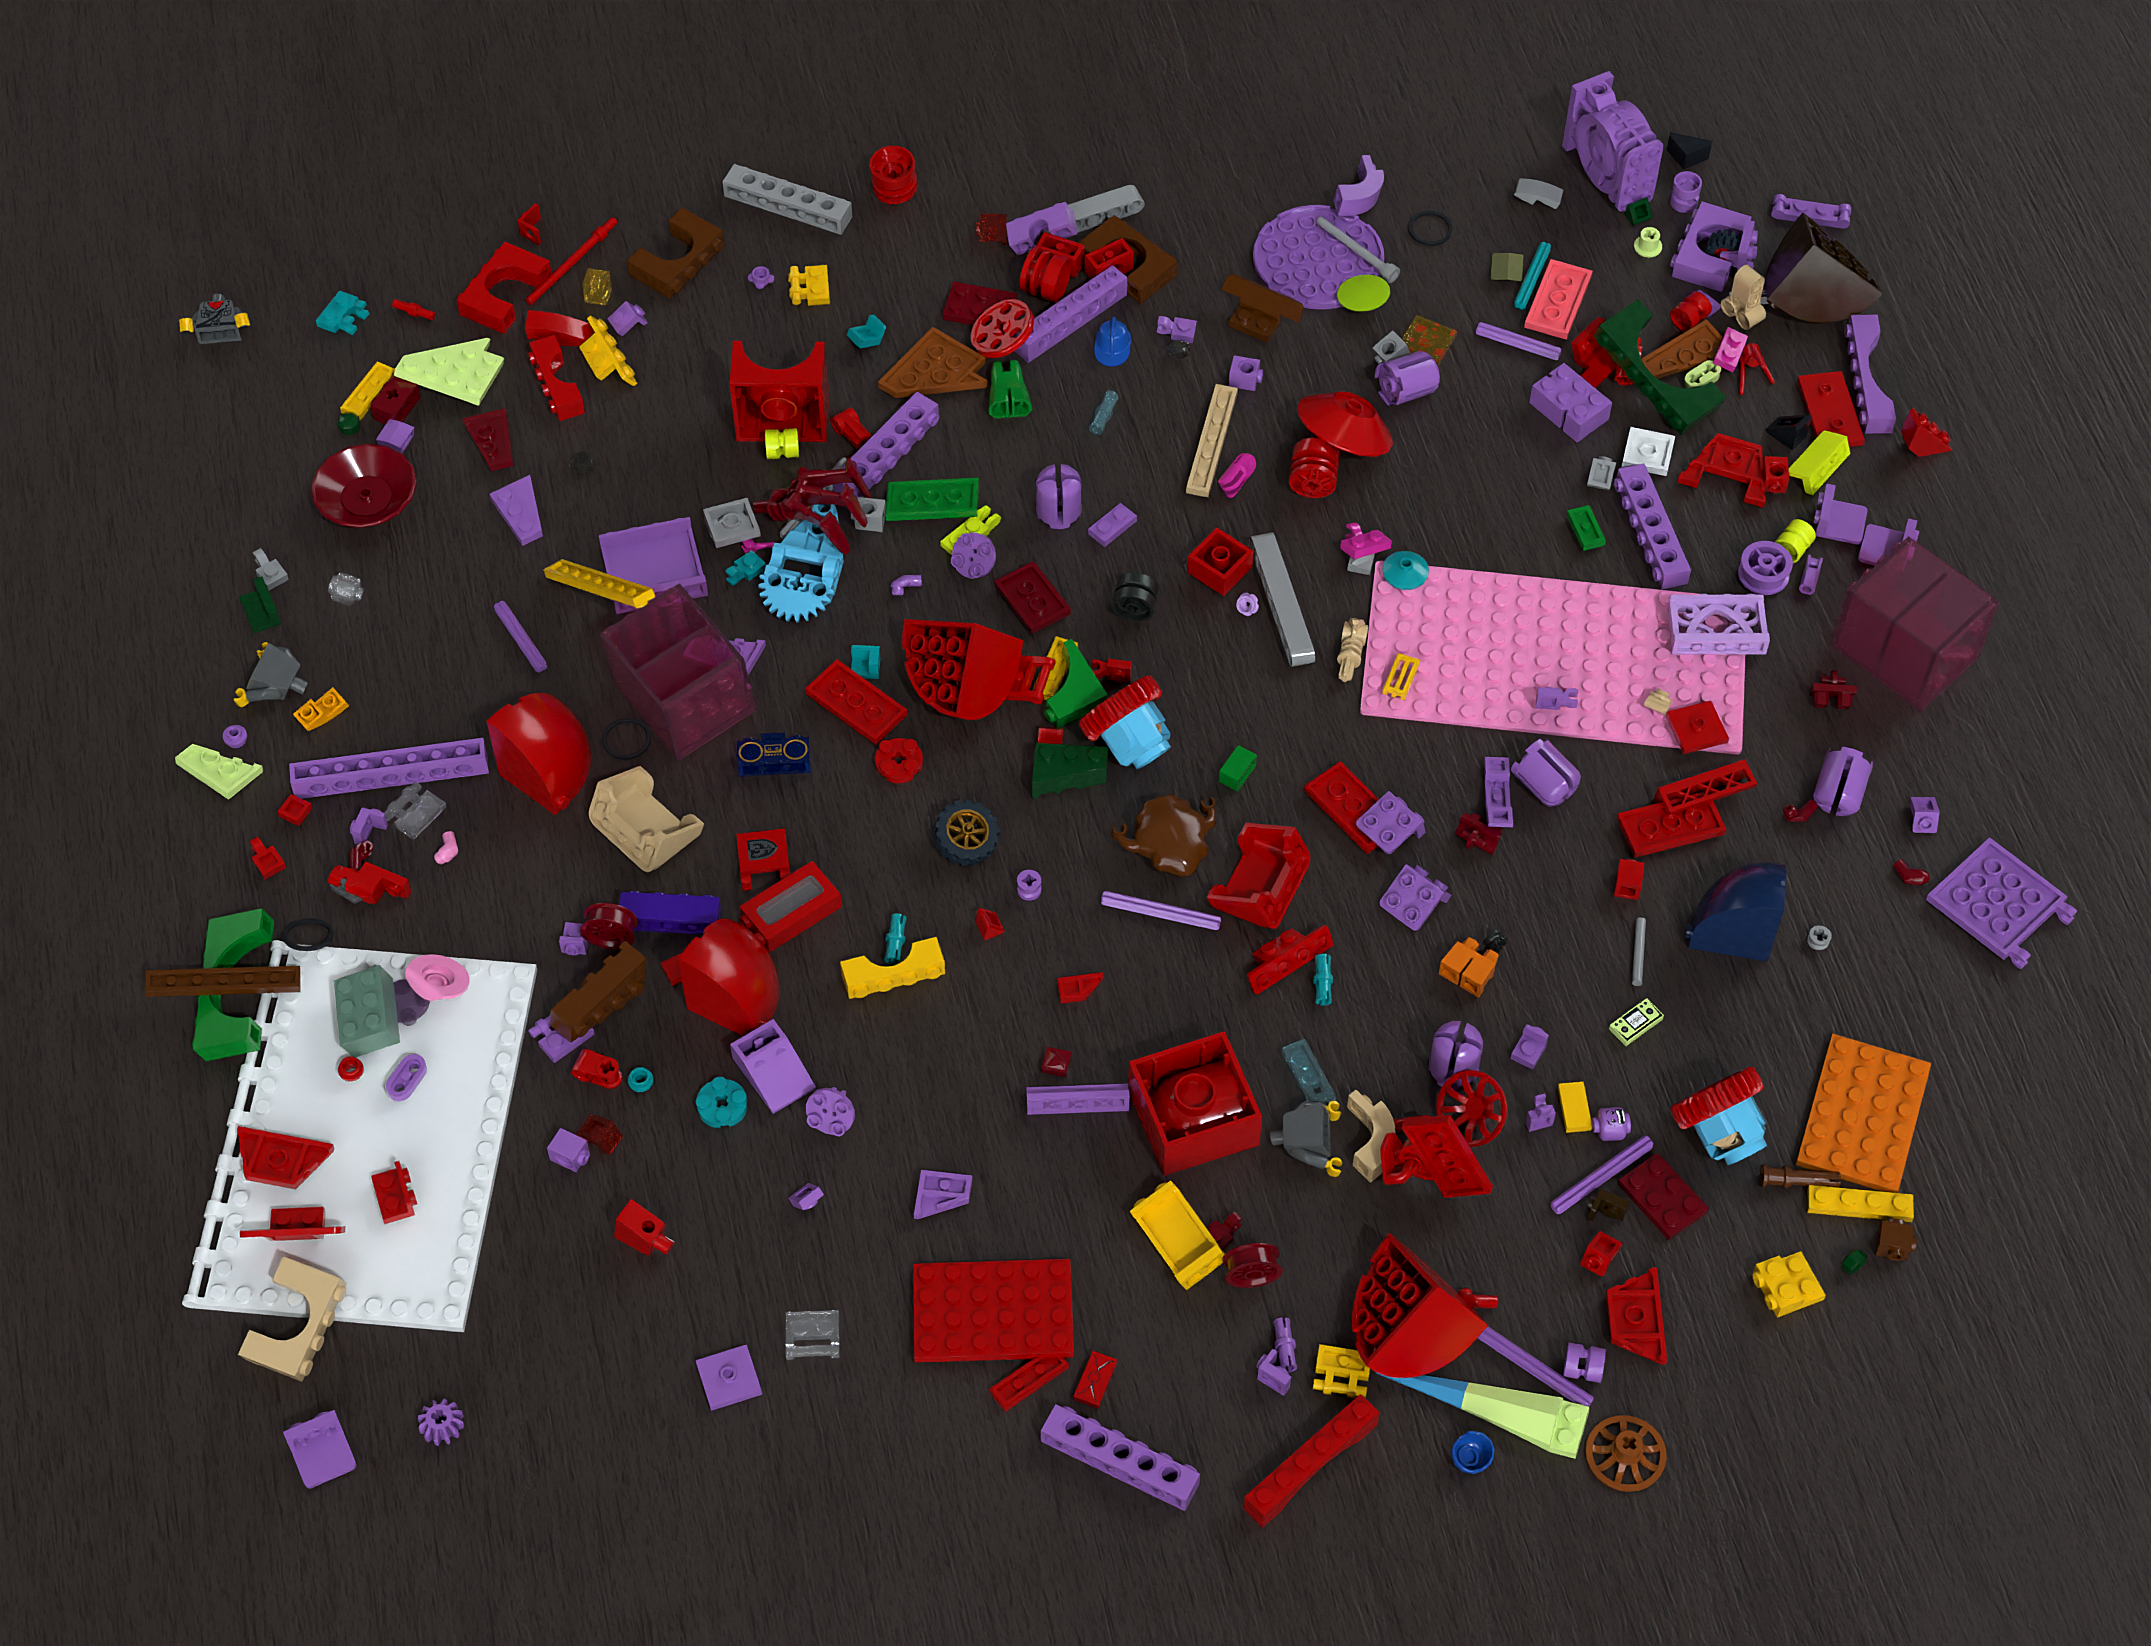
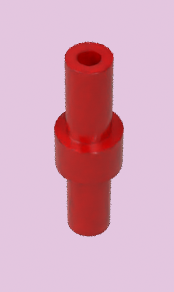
(413, 309)

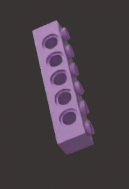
(1073, 312)
(893, 440)
(1652, 526)
(1127, 1469)

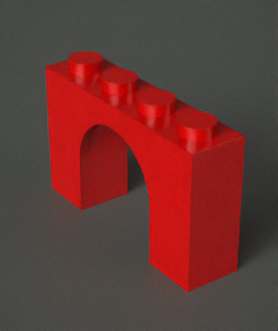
(506, 264)

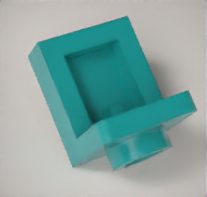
(868, 334)

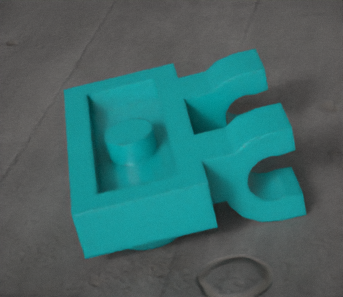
(338, 313)

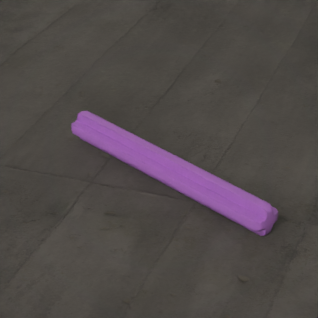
(1161, 910)
(1601, 1174)
(1535, 1367)

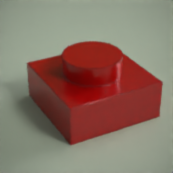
(294, 810)

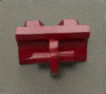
(1843, 693)
(1478, 833)

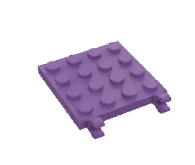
(1999, 900)

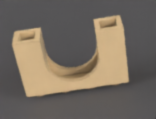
(295, 1355)

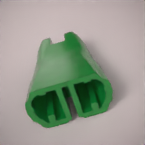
(1008, 392)

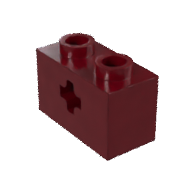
(395, 400)

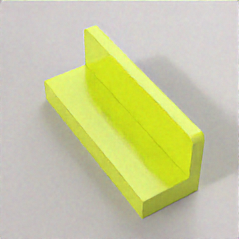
(1820, 460)

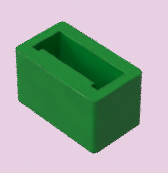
(1237, 768)

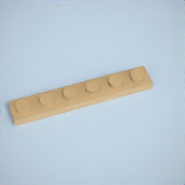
(1211, 440)

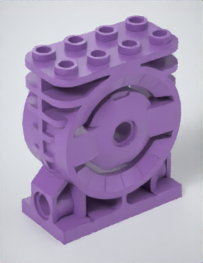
(1612, 141)

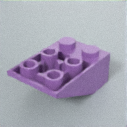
(772, 1066)

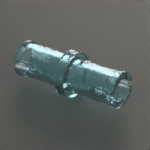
(1103, 412)

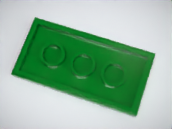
(932, 499)

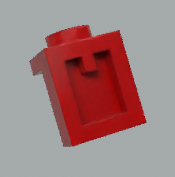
(1600, 1253)

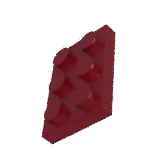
(969, 301)
(1032, 597)
(1663, 1196)

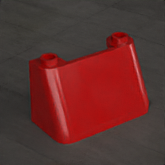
(1265, 876)

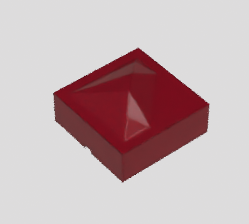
(1056, 1062)

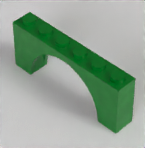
(226, 944)

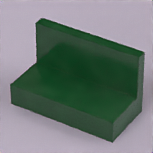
(260, 607)

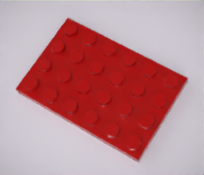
(992, 1310)

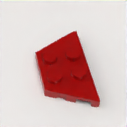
(279, 1157)
(1637, 1317)

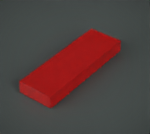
(1027, 1380)

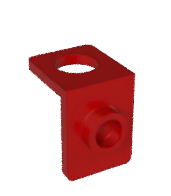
(527, 222)

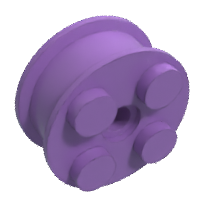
(1765, 568)

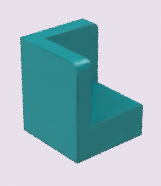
(866, 661)

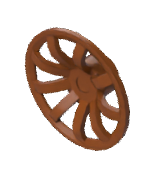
(1627, 1450)

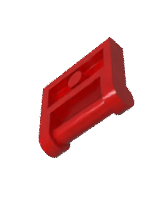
(1027, 667)

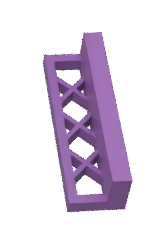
(1077, 1099)

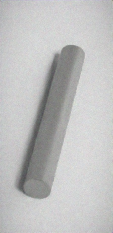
(1639, 951)

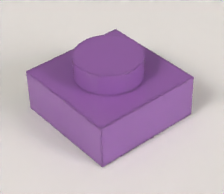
(806, 1197)

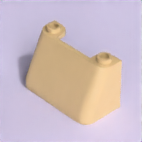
(638, 821)

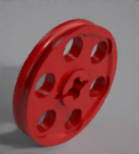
(994, 332)

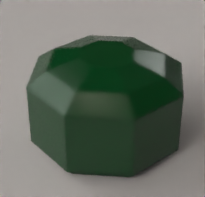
(348, 423)
(1854, 1261)

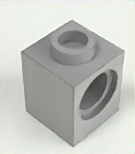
(1389, 343)
(875, 513)

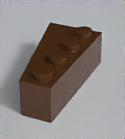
(600, 994)

